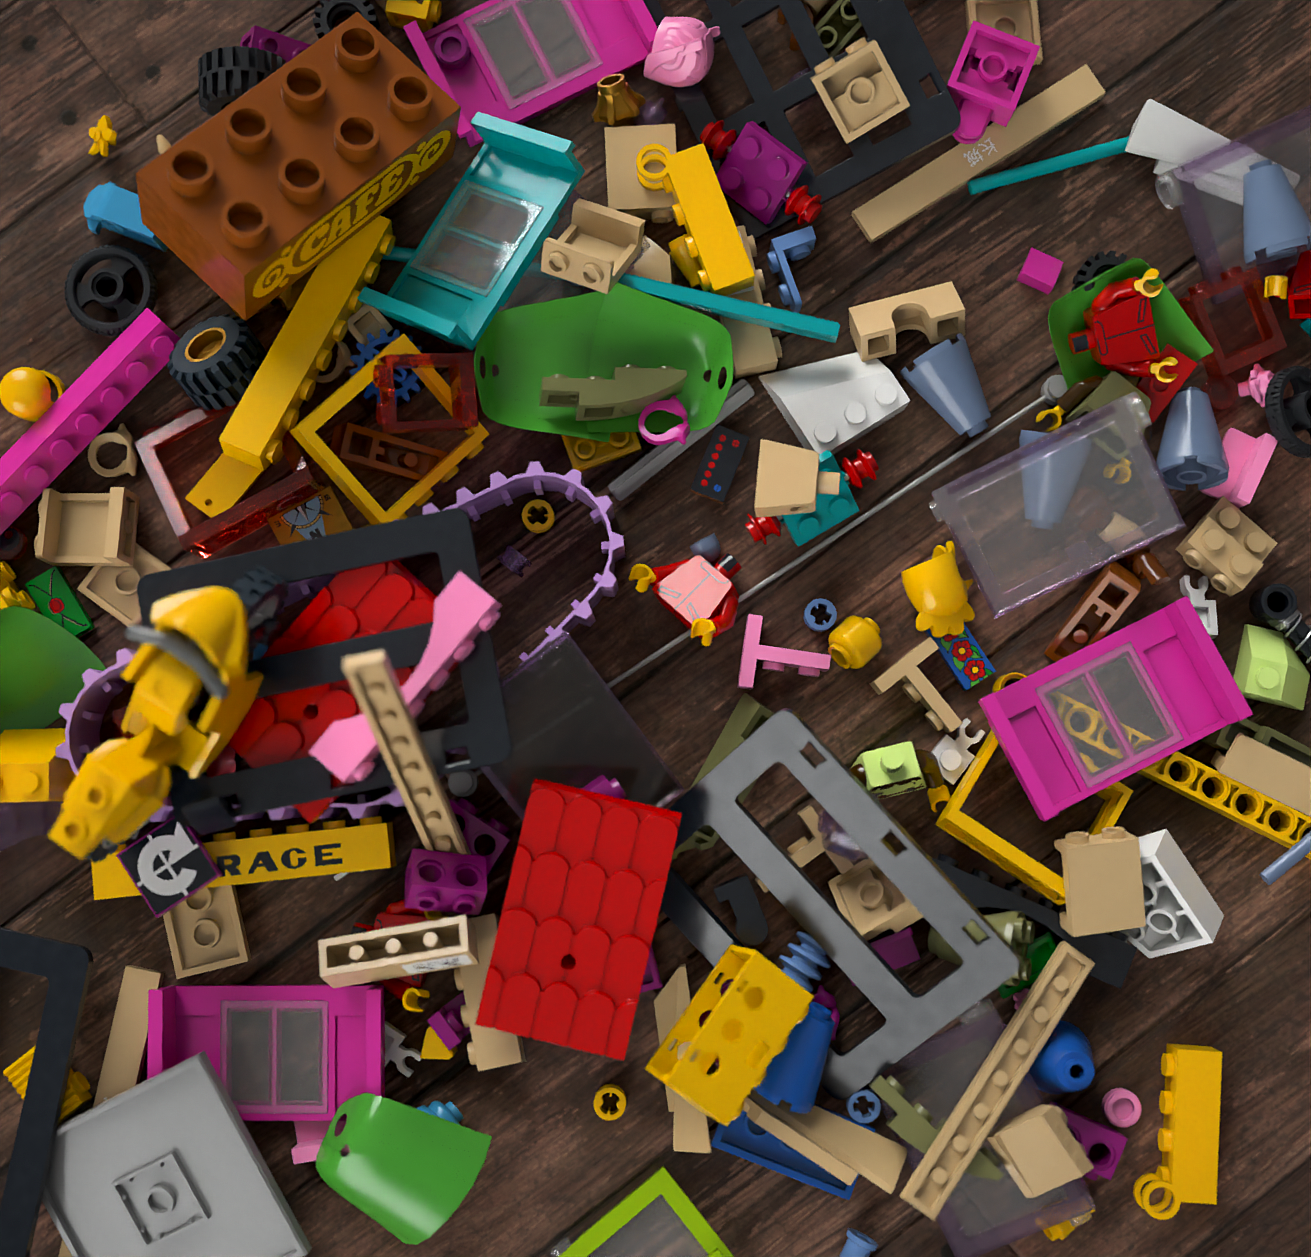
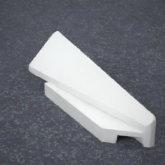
(1169, 137)

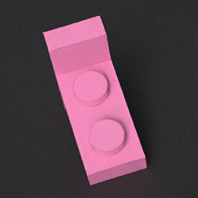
(773, 657)

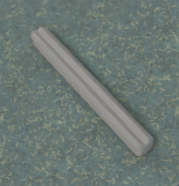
(664, 454)

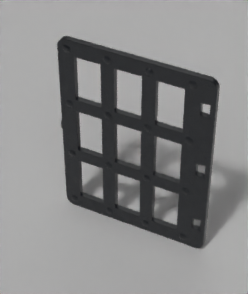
(904, 51)

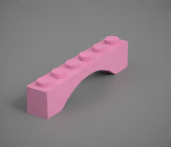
(458, 618)

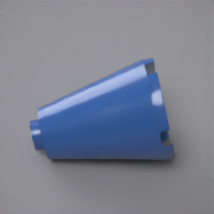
(1064, 1061)
(798, 1069)

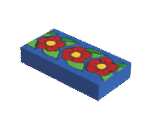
(963, 657)

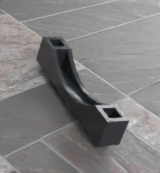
(1107, 949)

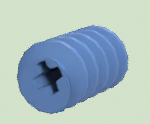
(804, 961)

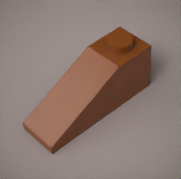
(383, 453)
(1096, 611)

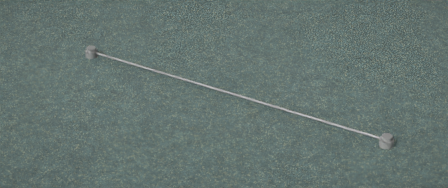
(466, 782)

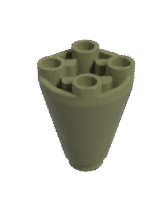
(1010, 925)

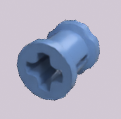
(858, 1244)

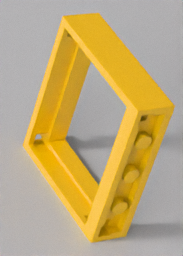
(305, 434)
(1002, 852)

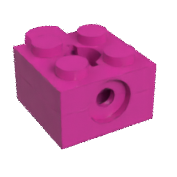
(988, 79)

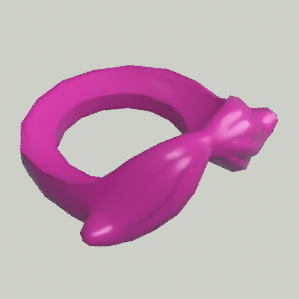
(676, 433)

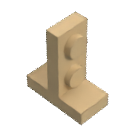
(918, 686)
(804, 851)

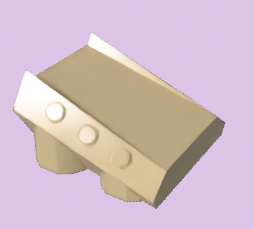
(1039, 1150)

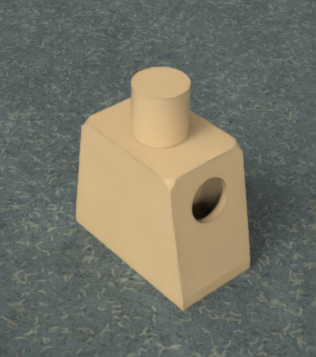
(790, 480)

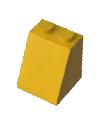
(31, 767)

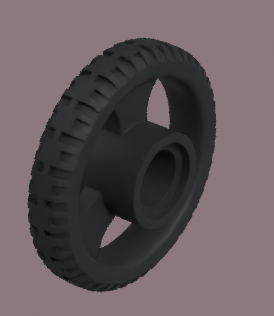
(123, 262)
(1291, 413)

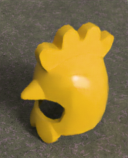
(939, 593)

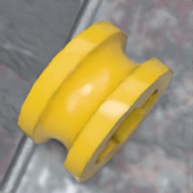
(539, 505)
(621, 1102)

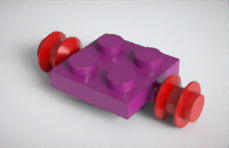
(760, 172)

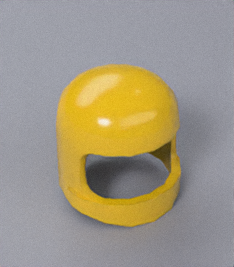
(28, 392)

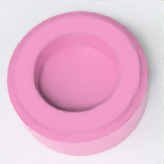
(1121, 1107)

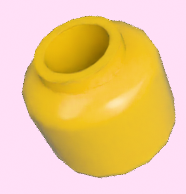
(854, 642)

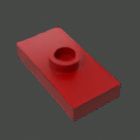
(1160, 392)

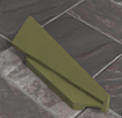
(744, 721)

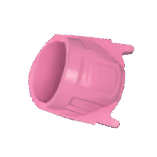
(681, 52)

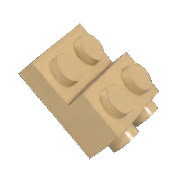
(859, 89)
(1226, 547)
(872, 900)

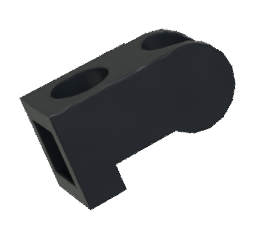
(750, 920)

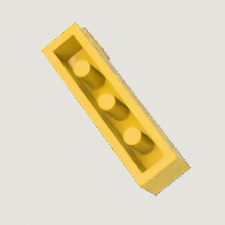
(703, 213)
(1188, 1132)

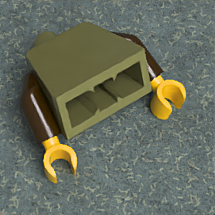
(1092, 394)

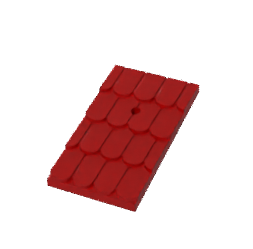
(347, 608)
(578, 919)

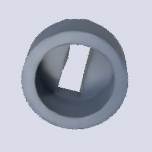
(707, 547)

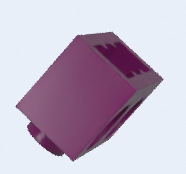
(477, 826)
(445, 882)
(1091, 1132)

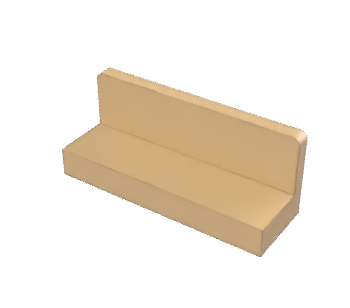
(1267, 772)

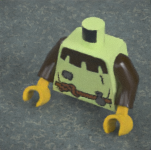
(901, 770)

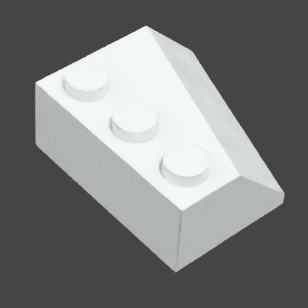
(835, 400)
(1176, 902)

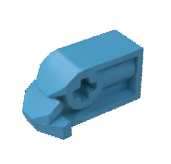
(120, 212)

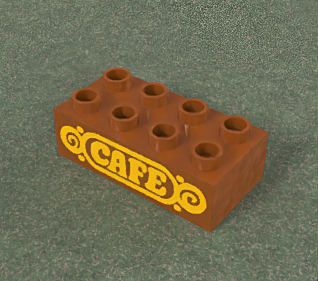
(298, 164)

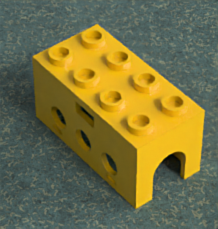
(742, 1031)

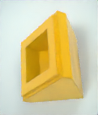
(434, 1047)

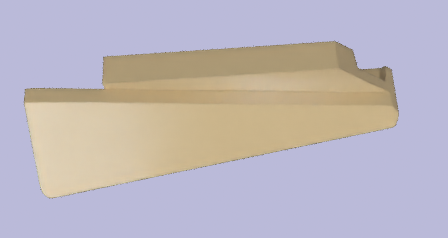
(690, 1124)
(831, 1141)

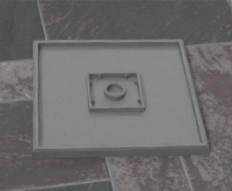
(167, 1176)

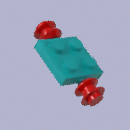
(829, 508)

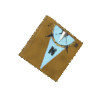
(311, 518)

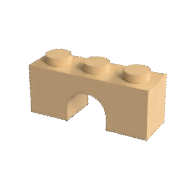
(931, 310)

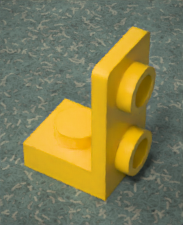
(406, 11)

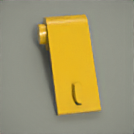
(224, 485)

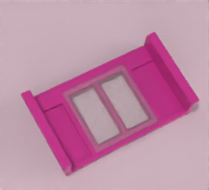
(534, 54)
(1114, 708)
(275, 1046)

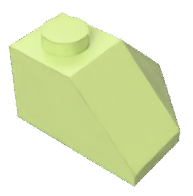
(1270, 669)

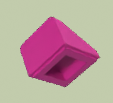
(1040, 271)

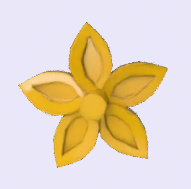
(102, 136)

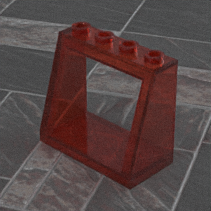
(243, 517)

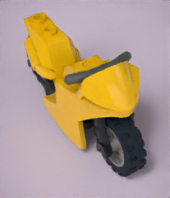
(177, 710)

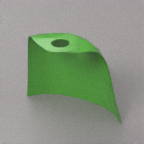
(1169, 319)
(656, 334)
(531, 345)
(38, 668)
(401, 1164)

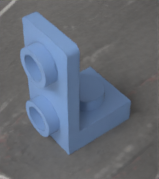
(796, 247)

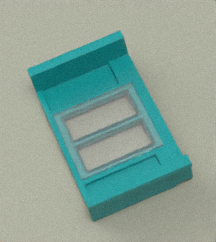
(484, 233)

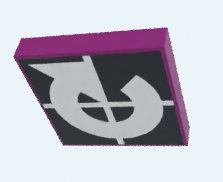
(169, 865)

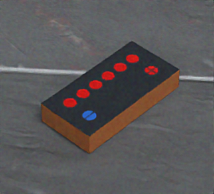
(719, 464)

